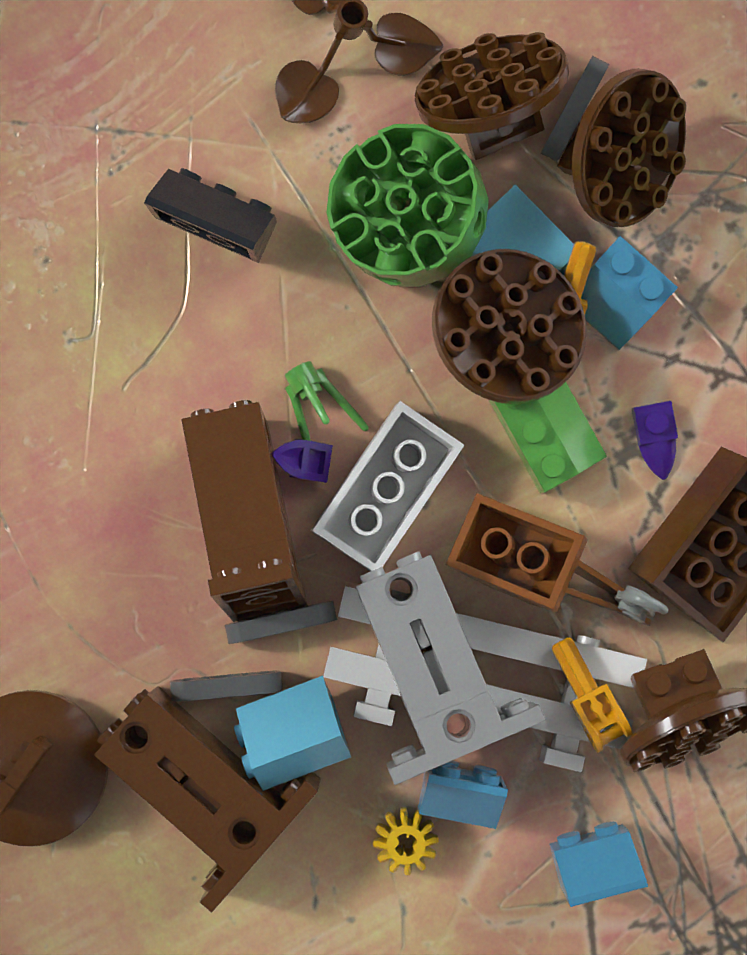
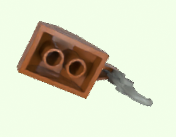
(535, 561)

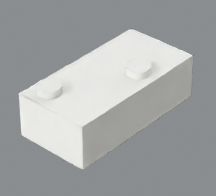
(387, 487)

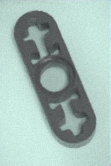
(574, 108)
(280, 622)
(226, 685)

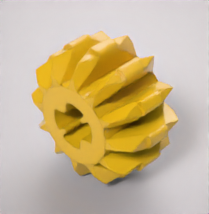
(421, 841)

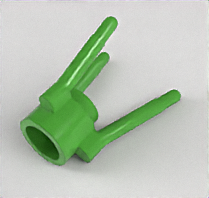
(305, 382)

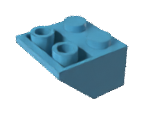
(463, 794)

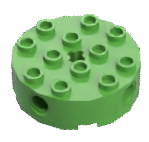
(442, 200)

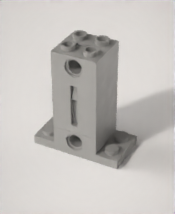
(434, 669)

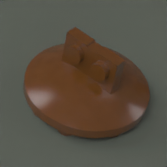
(494, 92)
(628, 148)
(509, 326)
(683, 709)
(46, 768)

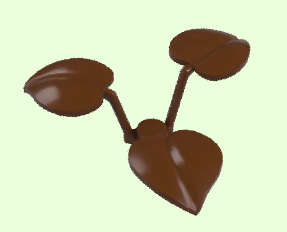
(401, 49)

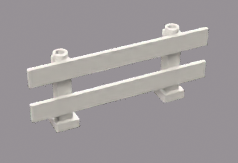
(497, 640)

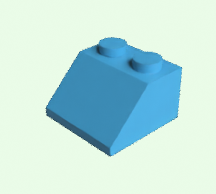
(623, 292)
(597, 863)

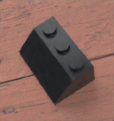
(212, 213)

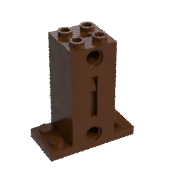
(242, 512)
(200, 787)

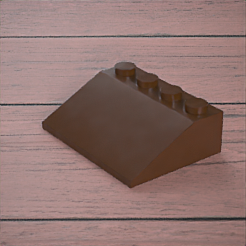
(702, 548)

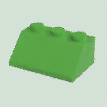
(551, 437)

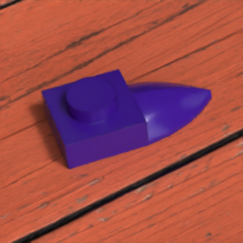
(656, 436)
(304, 459)

